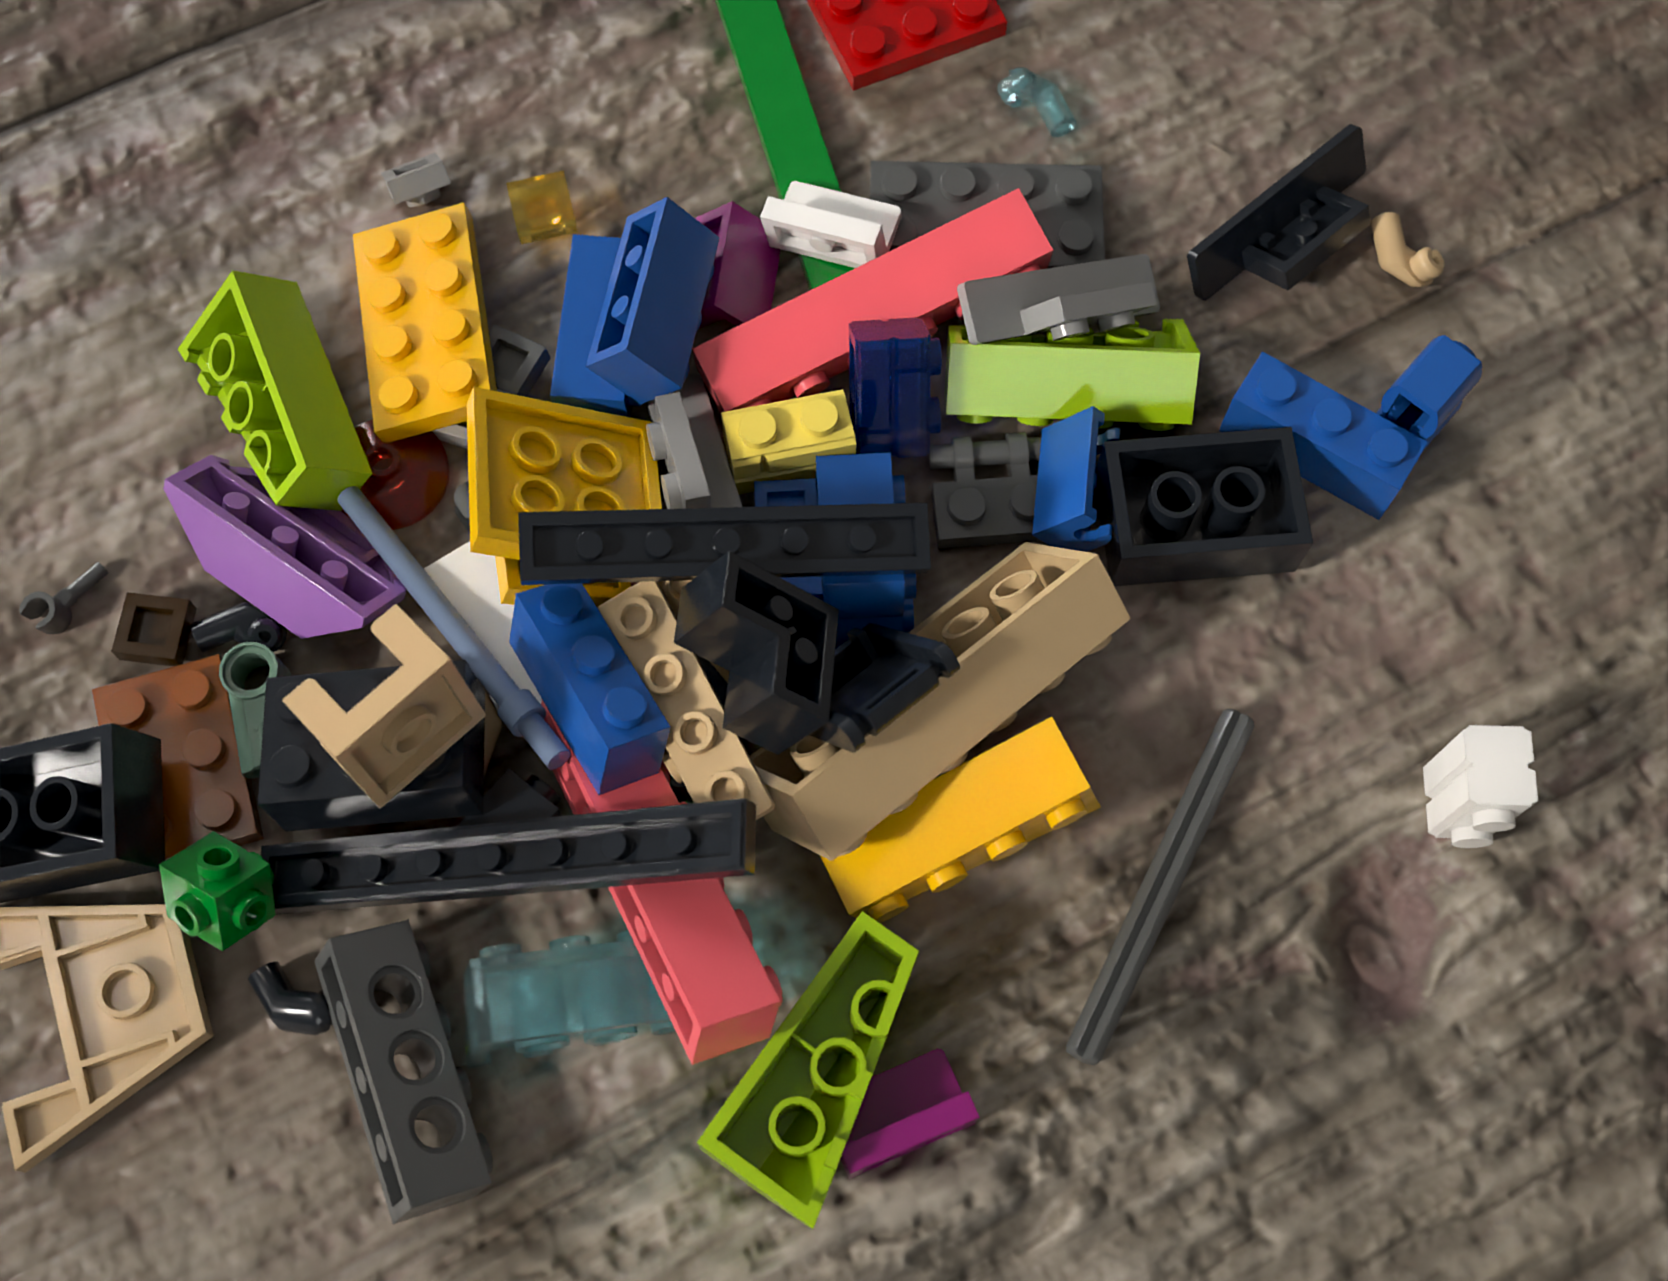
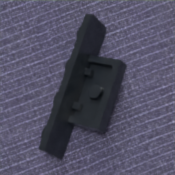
(1289, 224)

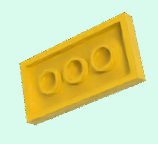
(422, 321)

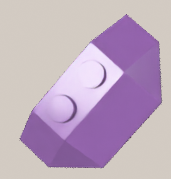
(290, 562)

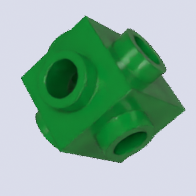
(218, 890)

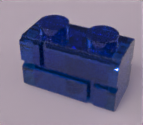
(892, 386)

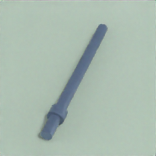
(517, 707)

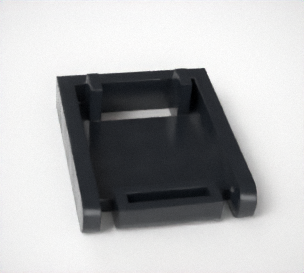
(879, 679)

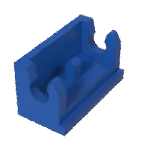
(1068, 482)

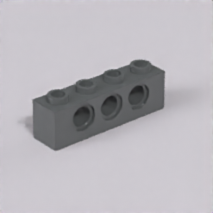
(411, 1174)

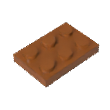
(198, 750)

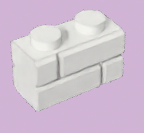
(1480, 784)

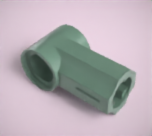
(248, 705)

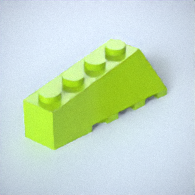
(1121, 372)
(277, 390)
(804, 1090)

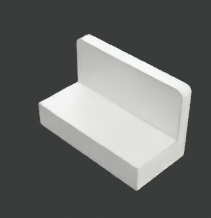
(830, 224)

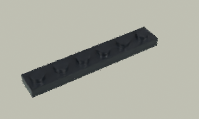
(686, 541)

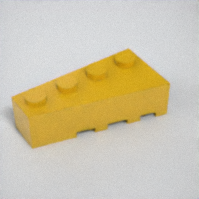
(964, 820)

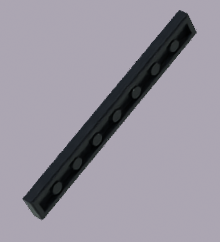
(516, 857)

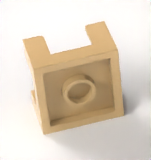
(402, 721)

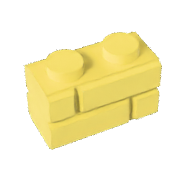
(785, 438)

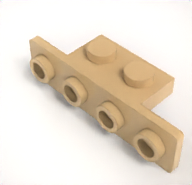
(698, 748)

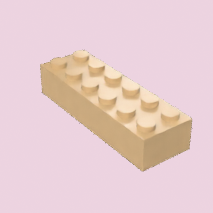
(1013, 640)

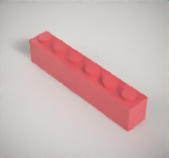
(807, 338)
(686, 933)

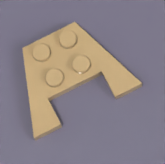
(122, 1007)

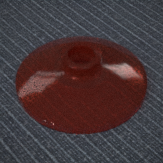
(413, 481)

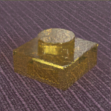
(542, 207)

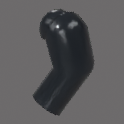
(238, 623)
(290, 1008)

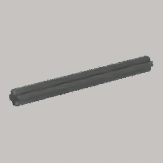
(1159, 888)

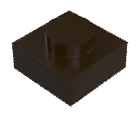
(154, 629)

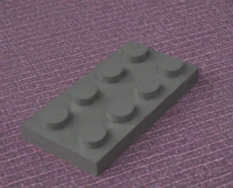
(1062, 198)

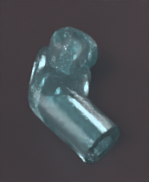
(1043, 94)

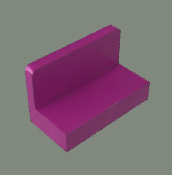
(742, 267)
(907, 1111)

